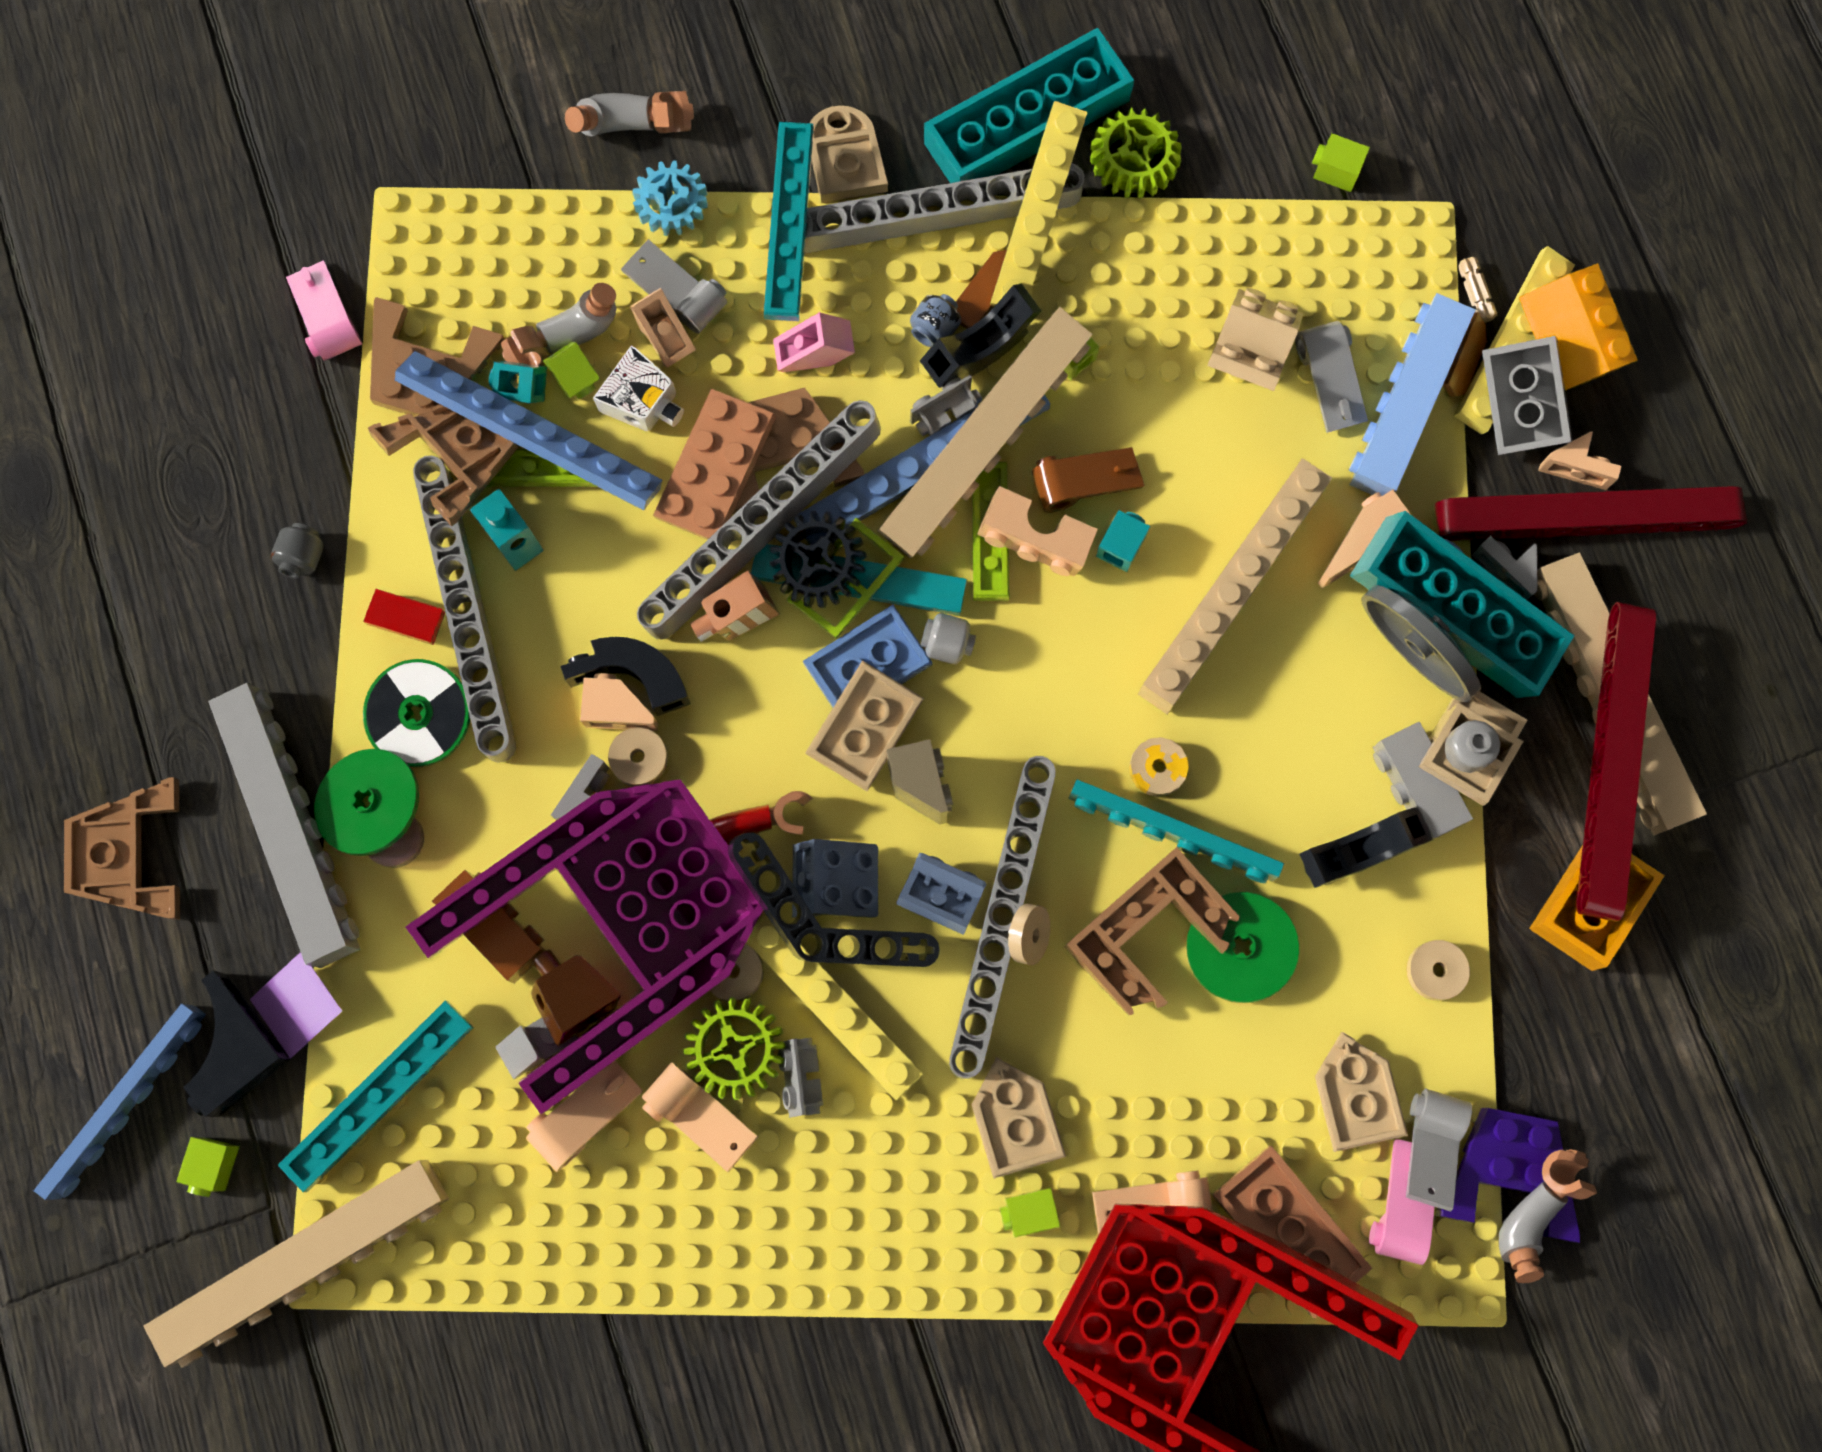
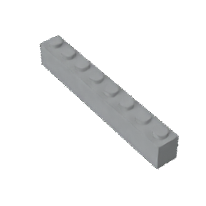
(285, 826)

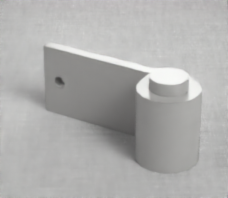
(691, 300)
(1333, 374)
(1437, 1131)

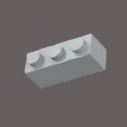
(1412, 786)

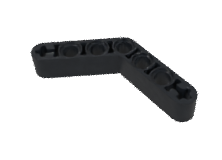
(806, 923)

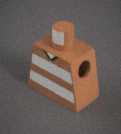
(745, 603)

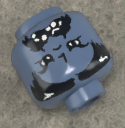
(935, 319)

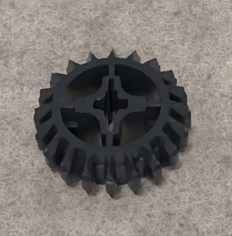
(811, 571)

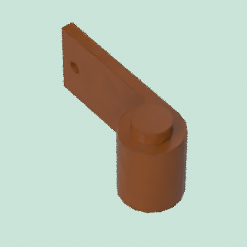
(1068, 479)

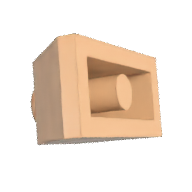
(611, 705)

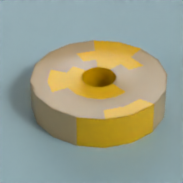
(1147, 778)

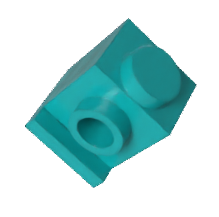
(531, 381)

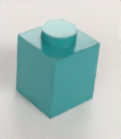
(1123, 540)

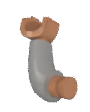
(623, 112)
(577, 324)
(1524, 1227)

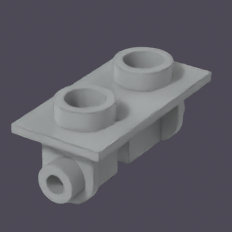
(932, 410)
(799, 1094)

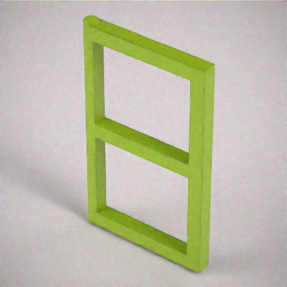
(866, 593)

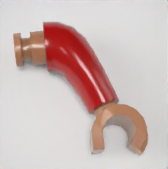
(759, 818)

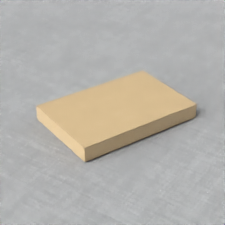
(864, 725)

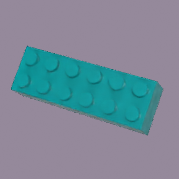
(1010, 117)
(1485, 617)

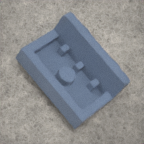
(941, 893)

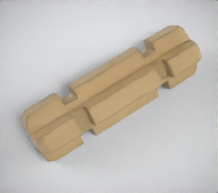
(1477, 288)

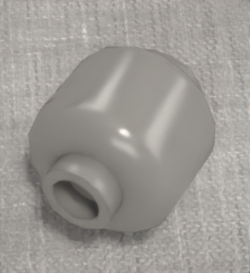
(947, 638)
(1472, 746)

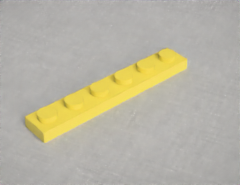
(1040, 199)
(1475, 405)
(836, 1011)

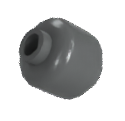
(297, 550)

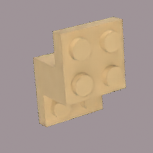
(1256, 338)
(1480, 784)

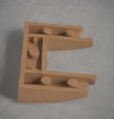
(1100, 942)

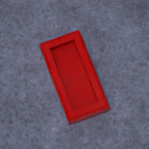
(404, 616)

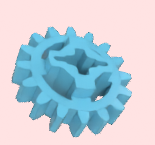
(682, 205)

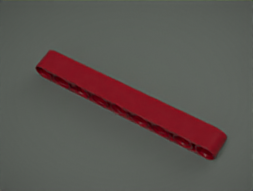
(1590, 513)
(1616, 762)

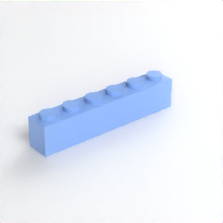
(1412, 396)

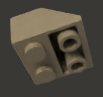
(916, 779)

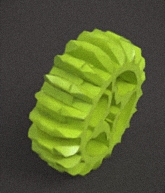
(1130, 165)
(728, 1033)

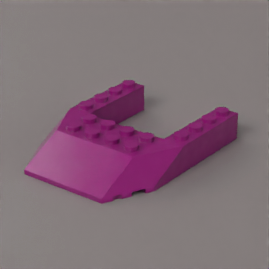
(655, 888)

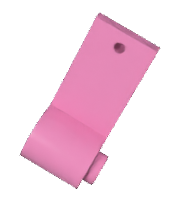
(323, 312)
(1407, 1224)

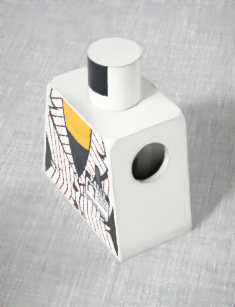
(638, 393)

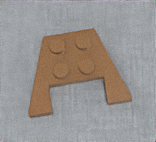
(390, 353)
(796, 425)
(461, 444)
(105, 852)

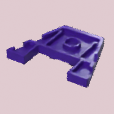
(1509, 1154)

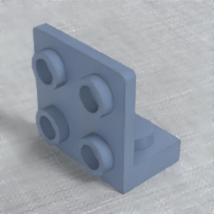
(836, 877)

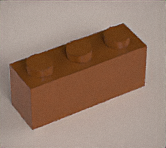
(501, 936)

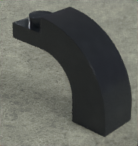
(984, 341)
(634, 659)
(1366, 847)

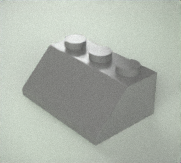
(1527, 395)

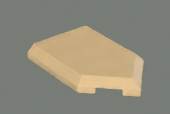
(1358, 1096)
(1015, 1121)

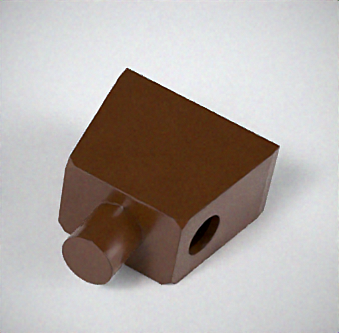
(571, 995)

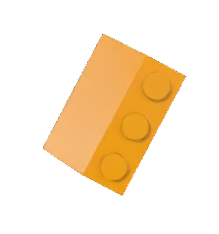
(1584, 321)

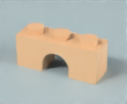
(1008, 526)

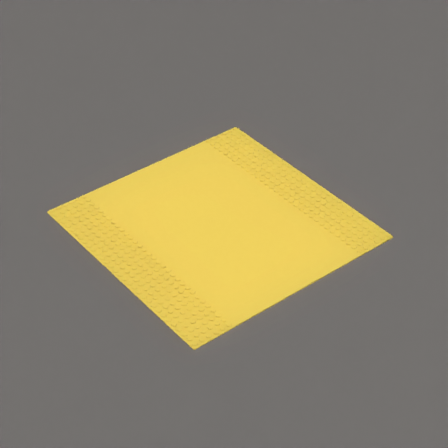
(880, 1196)

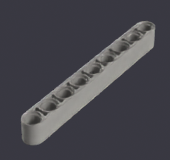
(920, 219)
(756, 537)
(467, 624)
(1002, 897)

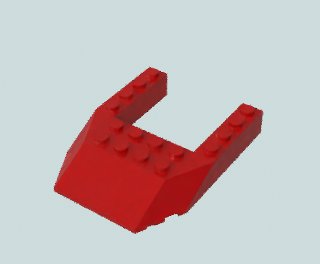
(1162, 1303)

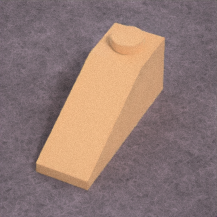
(1361, 533)

